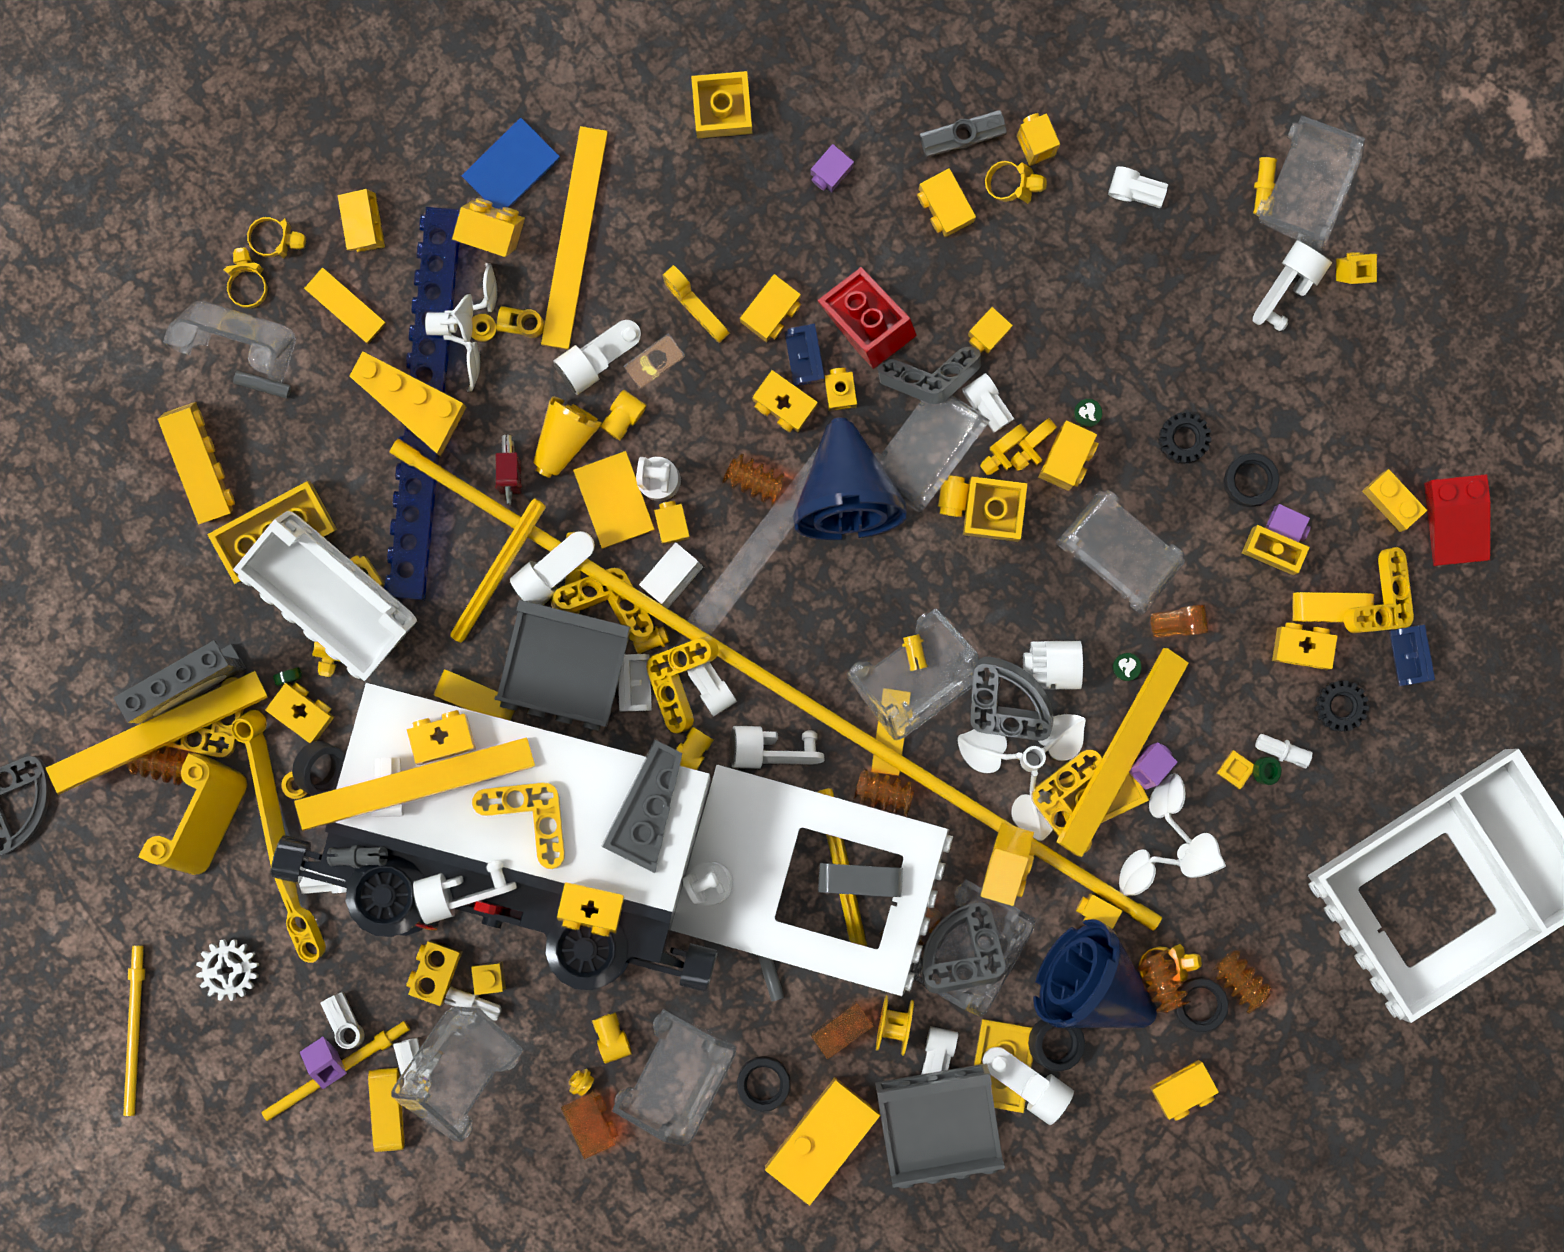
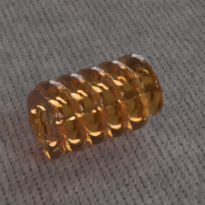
(754, 478)
(159, 765)
(884, 792)
(1242, 980)
(1163, 982)

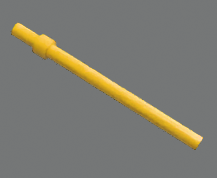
(135, 975)
(382, 1041)

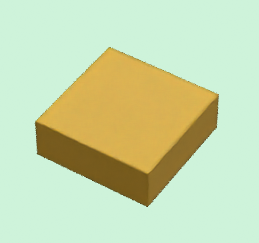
(1236, 769)

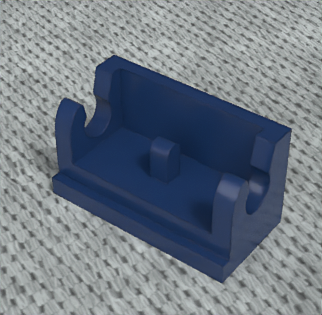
(804, 355)
(1411, 655)

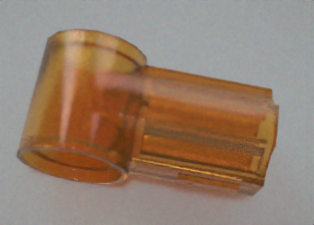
(1186, 621)

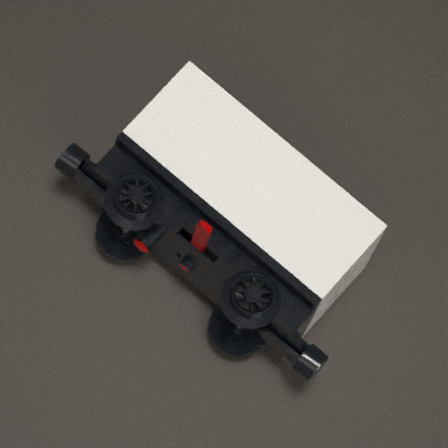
(452, 839)

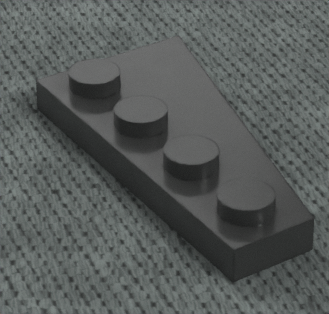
(643, 815)

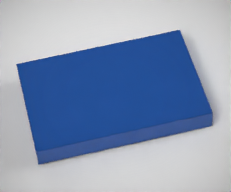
(511, 166)

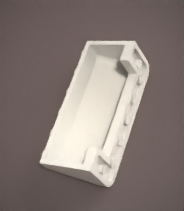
(325, 594)

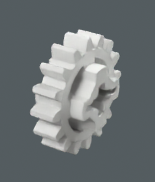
(228, 981)

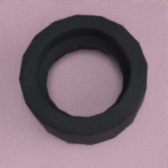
(1262, 461)
(305, 760)
(1222, 1005)
(1067, 1062)
(765, 1105)

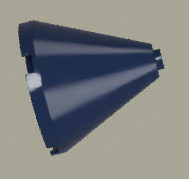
(847, 489)
(1092, 982)

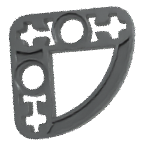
(997, 714)
(40, 805)
(976, 964)

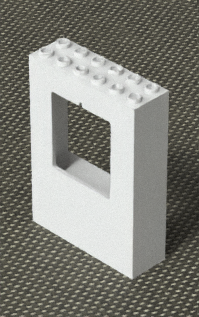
(753, 830)
(1511, 845)

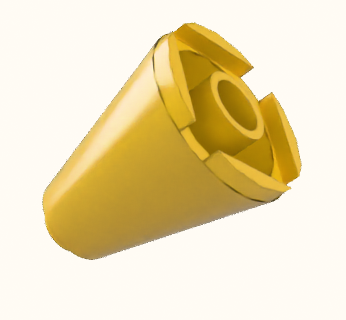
(562, 436)

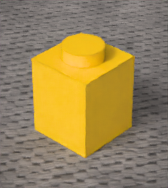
(989, 331)
(671, 523)
(488, 978)

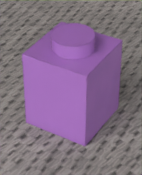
(831, 169)
(1288, 523)
(1152, 765)
(323, 1062)

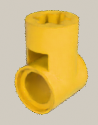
(506, 318)
(625, 411)
(694, 748)
(612, 1041)

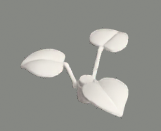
(447, 322)
(985, 752)
(1196, 856)

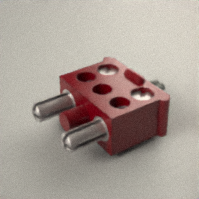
(508, 470)

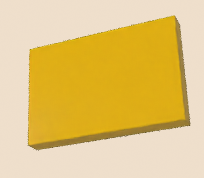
(614, 500)
(1129, 795)
(1015, 1041)

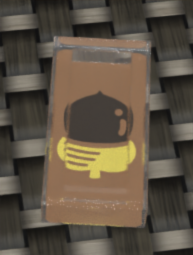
(654, 361)

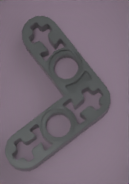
(933, 387)

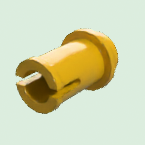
(658, 637)
(914, 650)

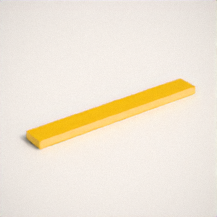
(574, 238)
(156, 733)
(1122, 752)
(414, 784)

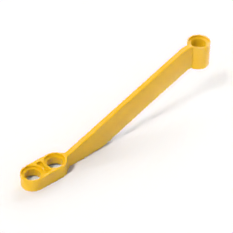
(274, 829)

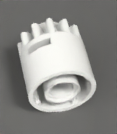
(1055, 664)

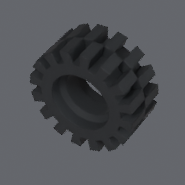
(1201, 432)
(1358, 711)

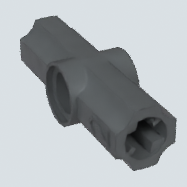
(980, 128)

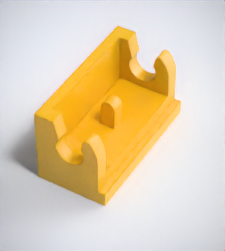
(361, 220)

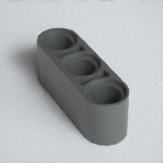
(860, 880)

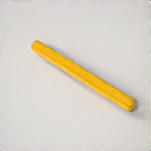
(497, 570)
(848, 901)

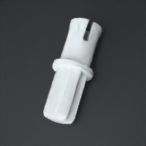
(1284, 750)
(462, 999)

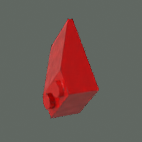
(868, 317)
(1459, 519)

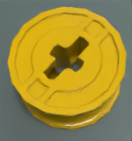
(895, 1025)

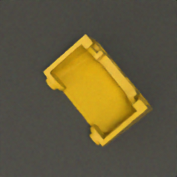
(205, 820)

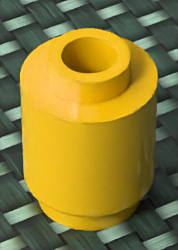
(953, 496)

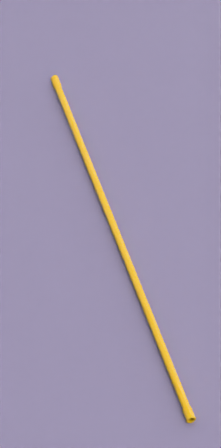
(1136, 910)

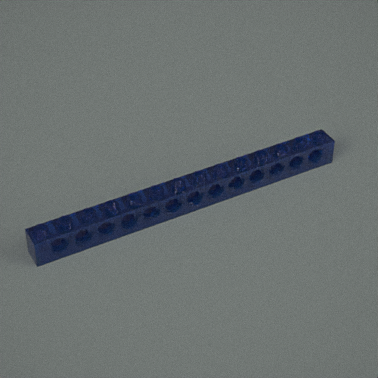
(415, 586)

